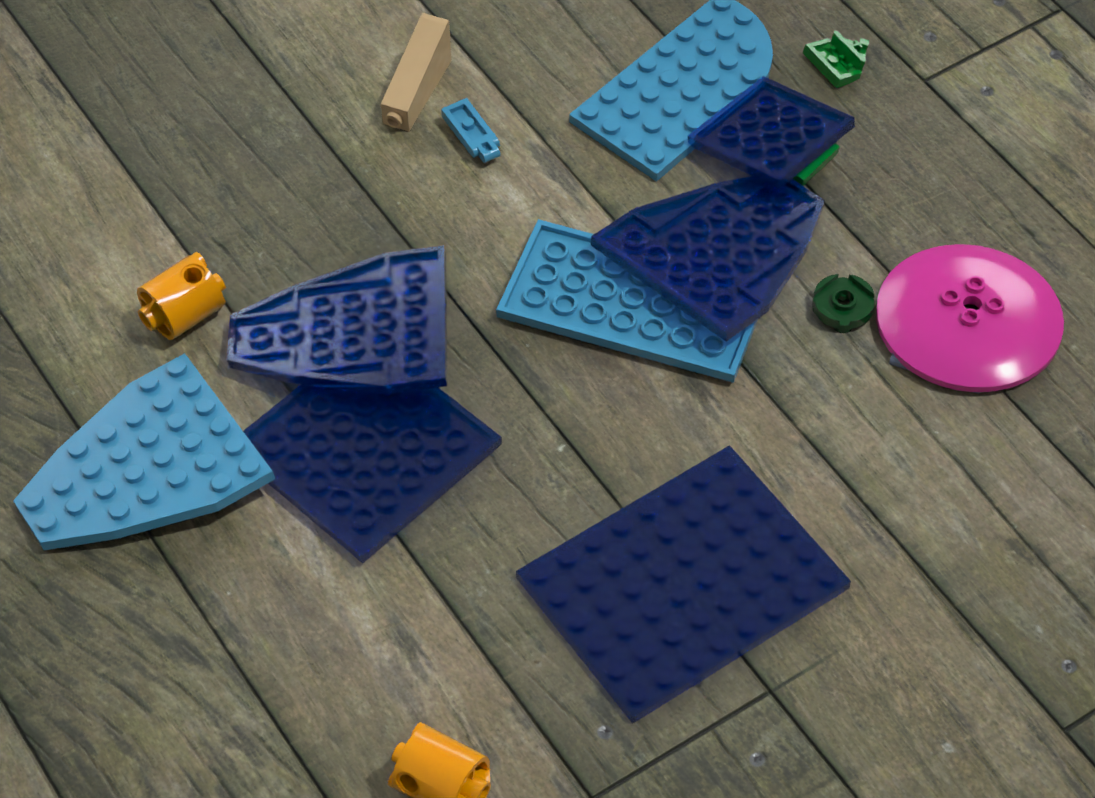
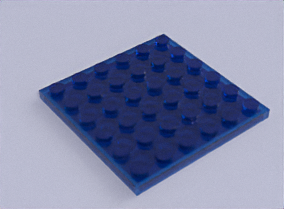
(368, 459)

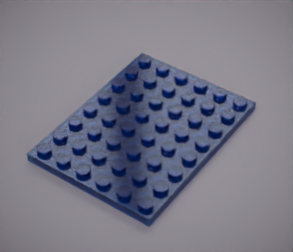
(682, 582)

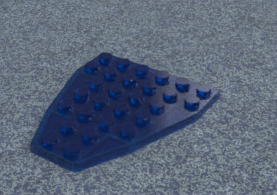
(717, 248)
(353, 328)

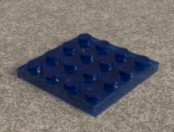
(771, 132)

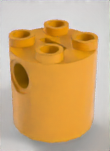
(180, 297)
(438, 767)

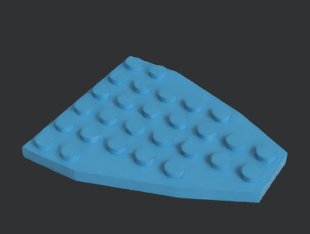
(143, 463)

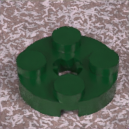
(840, 316)

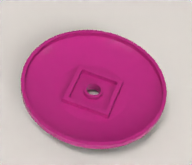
(964, 348)

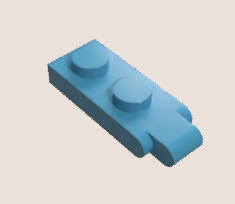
(471, 130)

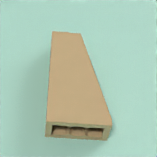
(418, 72)

